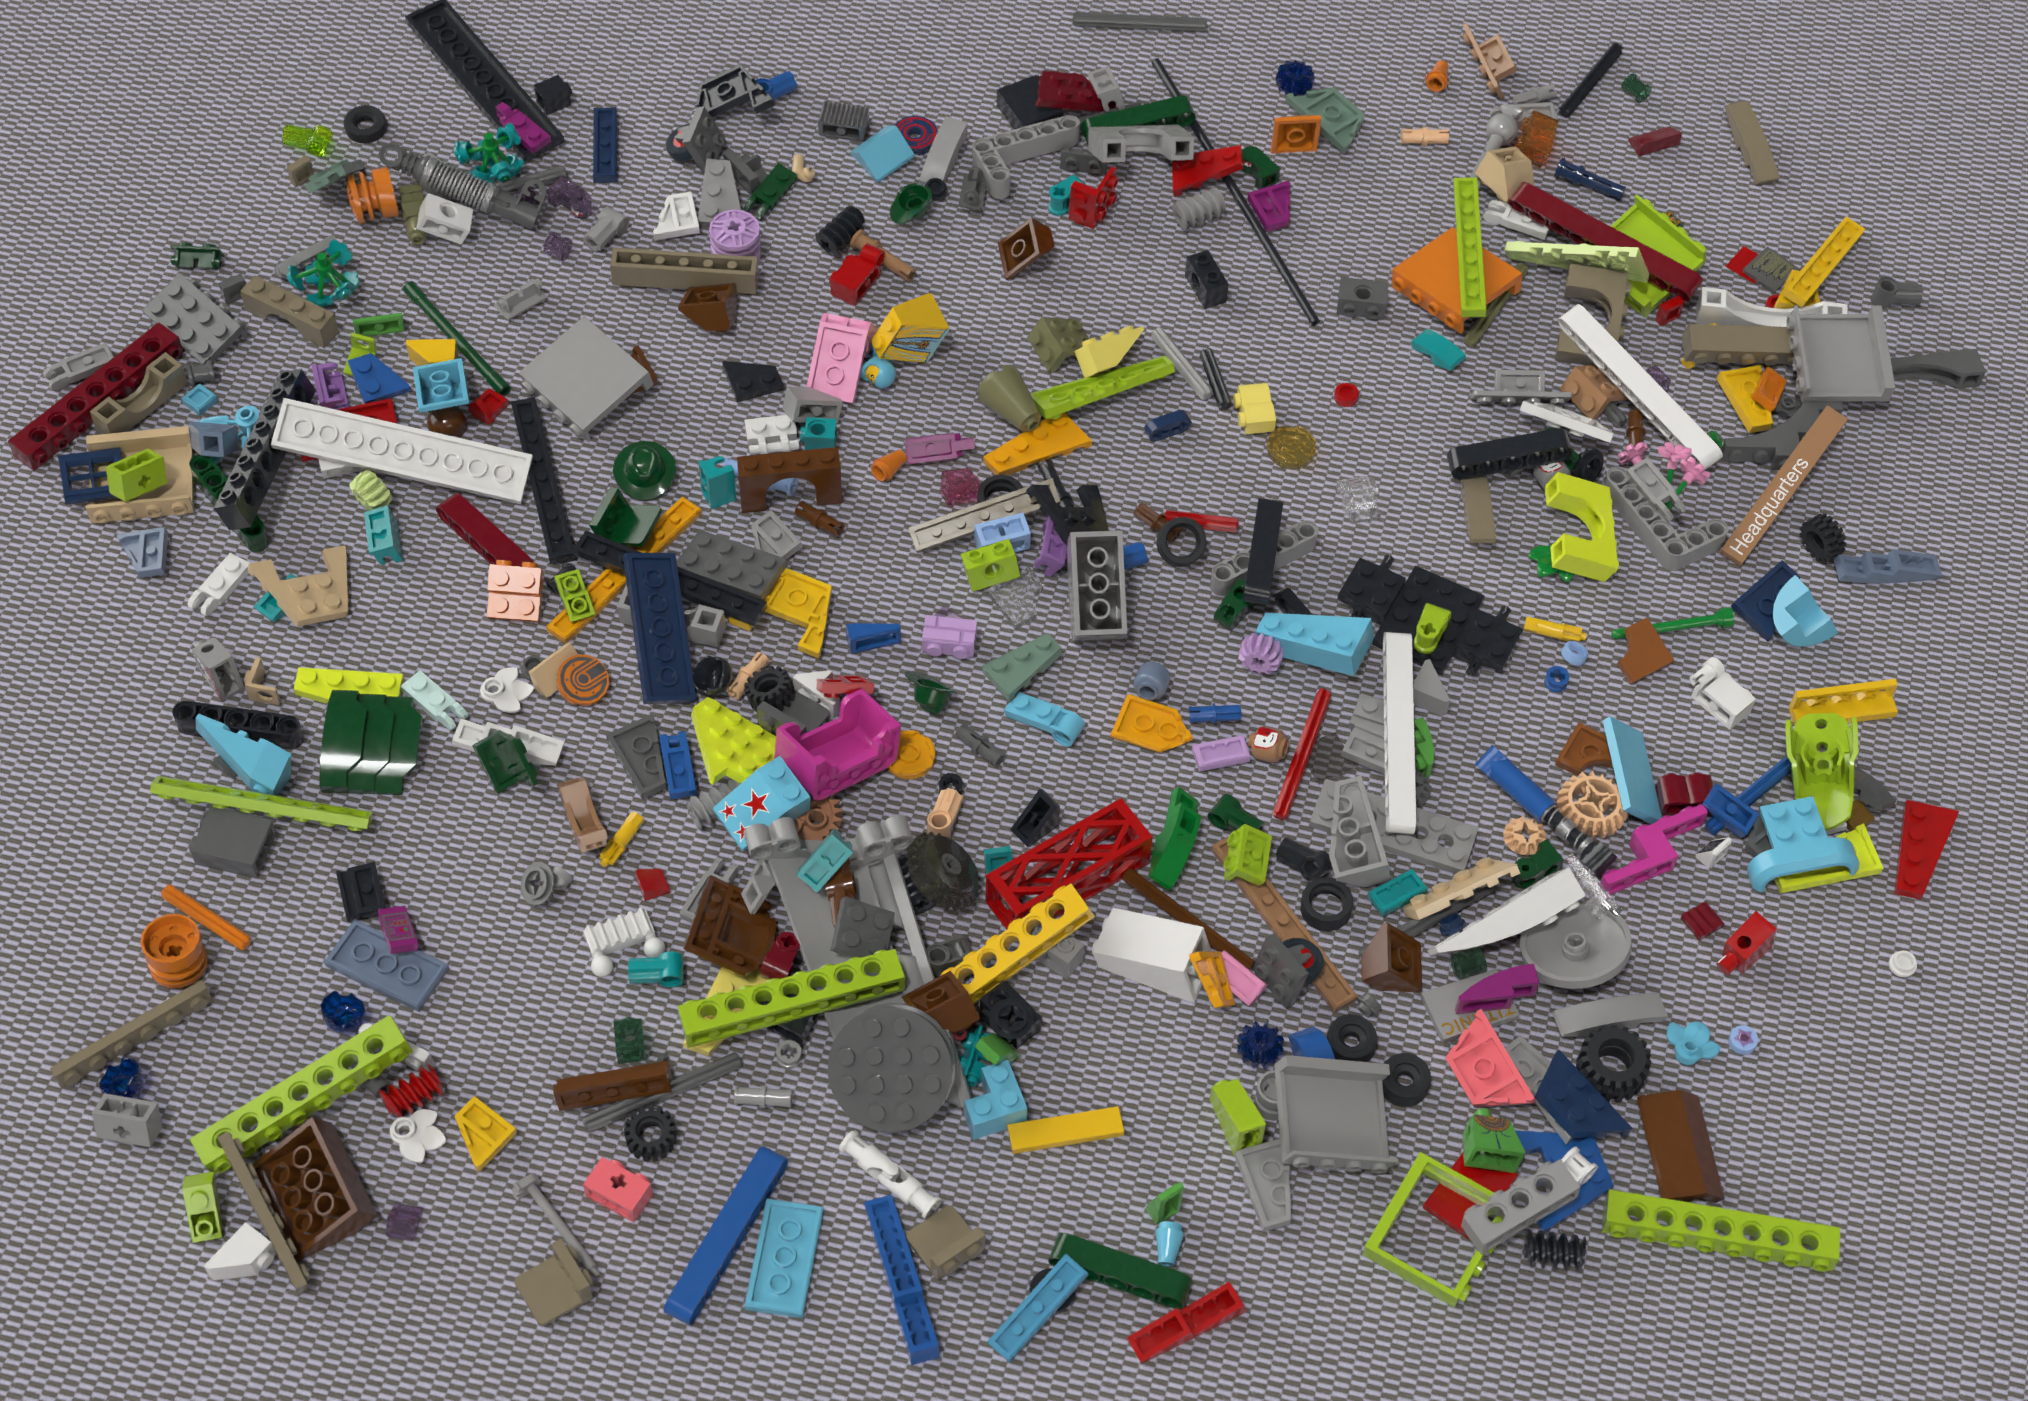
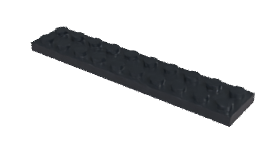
(477, 69)

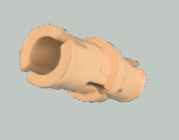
(1424, 136)
(737, 686)

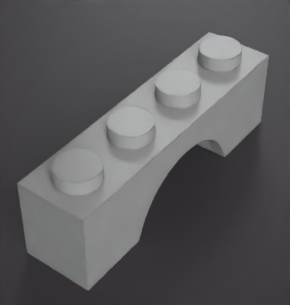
(703, 623)

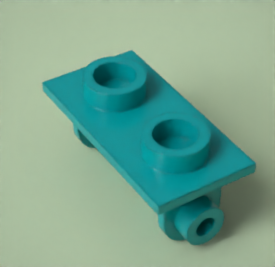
(969, 1061)

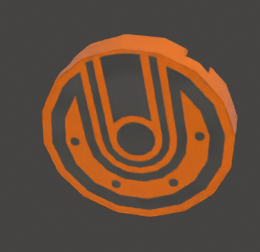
(582, 680)

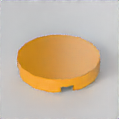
(914, 756)

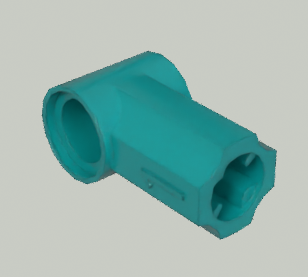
(665, 969)

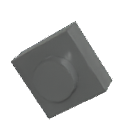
(231, 288)

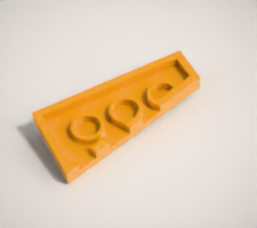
(1046, 441)

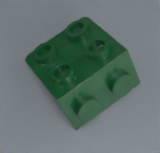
(624, 522)
(505, 761)

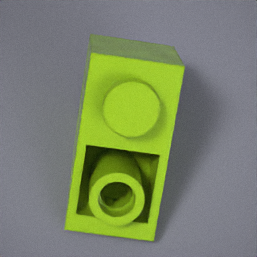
(202, 1206)

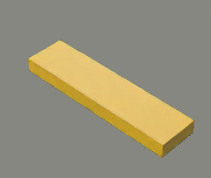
(1065, 1130)

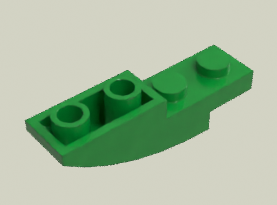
(1176, 840)

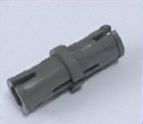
(980, 745)

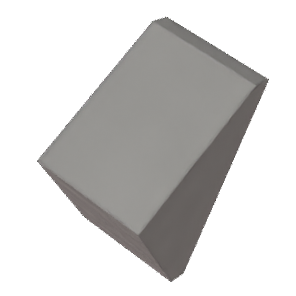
(1429, 691)

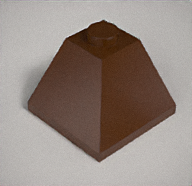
(1024, 246)
(711, 306)
(1392, 961)
(944, 1001)

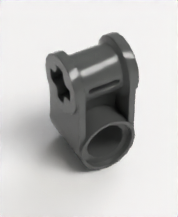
(949, 952)

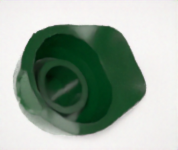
(911, 203)

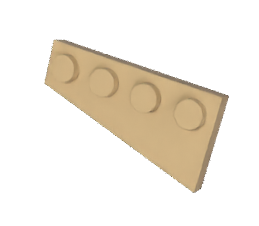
(1461, 887)

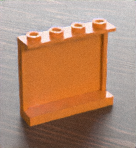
(1432, 279)

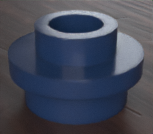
(1451, 925)

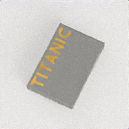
(1441, 1005)

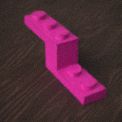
(1653, 849)

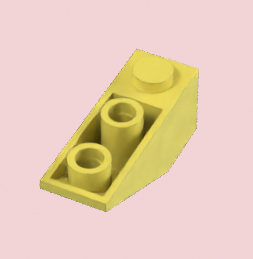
(1106, 353)

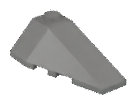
(1355, 839)

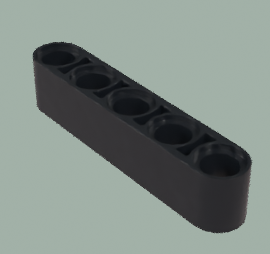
(1509, 454)
(1263, 551)
(251, 721)

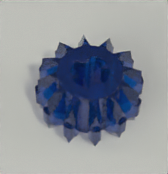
(1295, 78)
(1260, 1035)

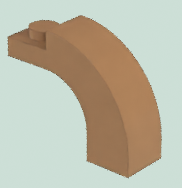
(582, 815)

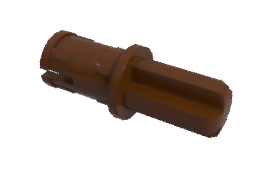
(1635, 427)
(1154, 520)

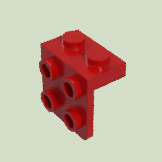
(1090, 204)

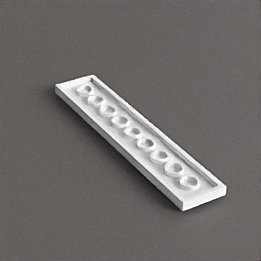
(401, 451)

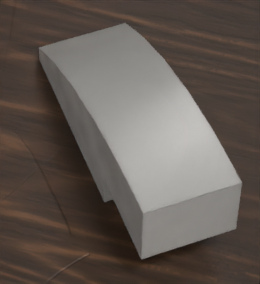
(944, 150)

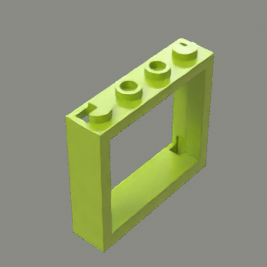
(1455, 1182)

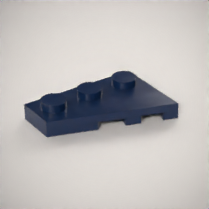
(1758, 601)

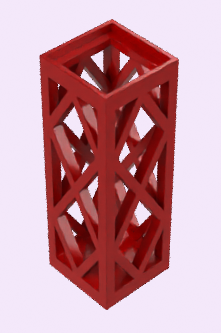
(1131, 845)

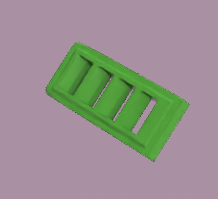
(1166, 1204)

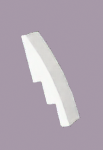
(539, 747)

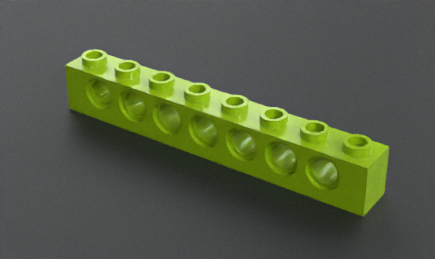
(784, 1009)
(307, 1080)
(1734, 1223)

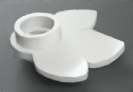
(508, 688)
(422, 1135)

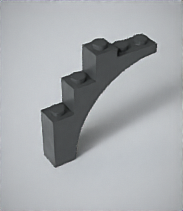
(1778, 443)

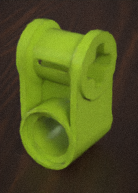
(1430, 628)

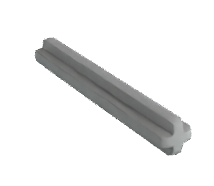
(1181, 363)

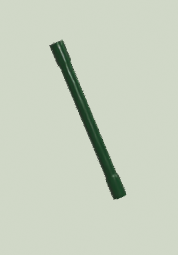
(493, 378)

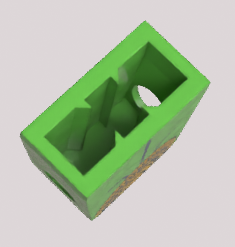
(1491, 1143)

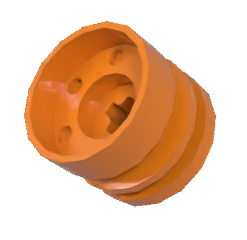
(372, 195)
(174, 951)

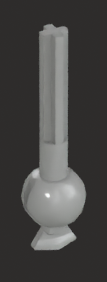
(1500, 130)

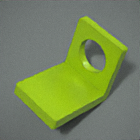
(359, 349)

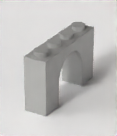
(1112, 143)

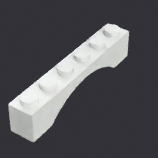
(1726, 309)

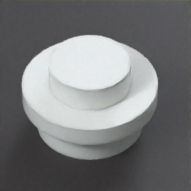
(1903, 964)

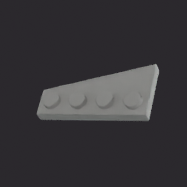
(1532, 1067)

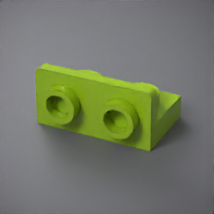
(1247, 855)

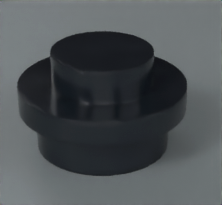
(938, 188)

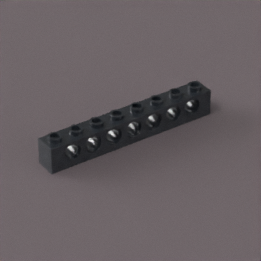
(258, 460)

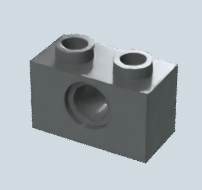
(1362, 298)

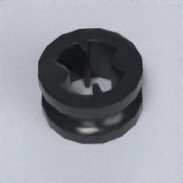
(951, 778)

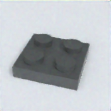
(861, 928)

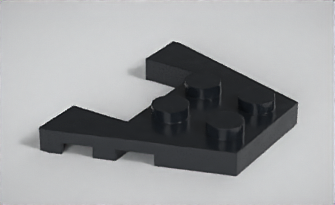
(730, 90)
(1072, 519)

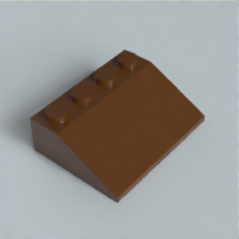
(314, 1188)

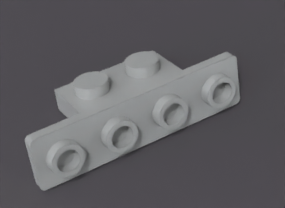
(1520, 386)

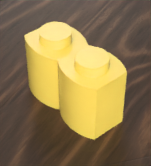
(1255, 408)

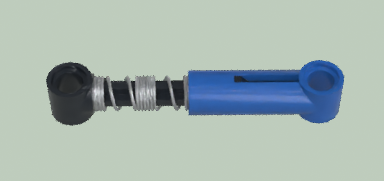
(1543, 809)

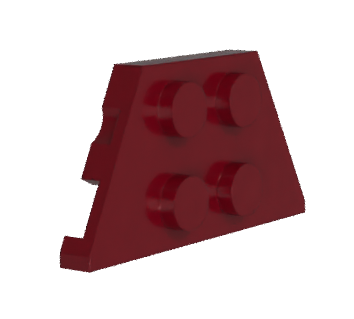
(1068, 92)

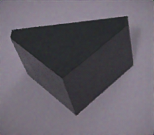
(1037, 819)

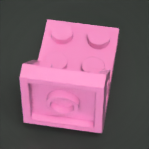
(840, 355)

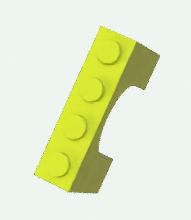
(1593, 506)

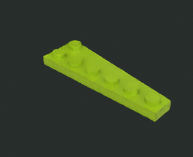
(1074, 394)

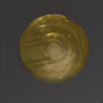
(1291, 447)

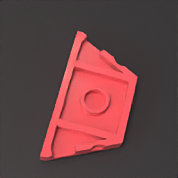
(1486, 1067)

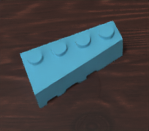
(1320, 640)

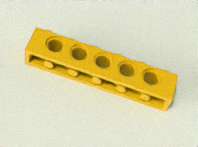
(1030, 946)

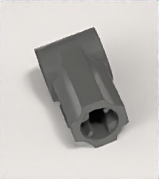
(1890, 291)

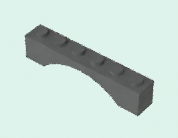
(1954, 368)

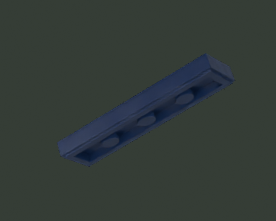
(605, 145)

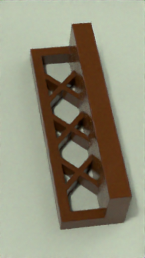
(612, 1085)

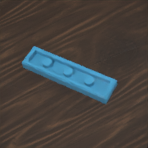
(1037, 1308)

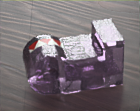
(570, 196)

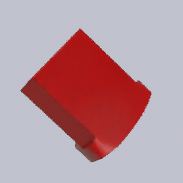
(488, 406)

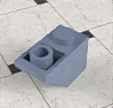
(213, 438)

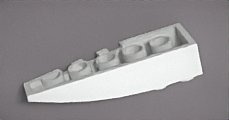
(1524, 910)

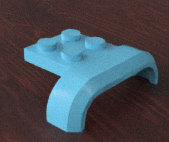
(1797, 843)

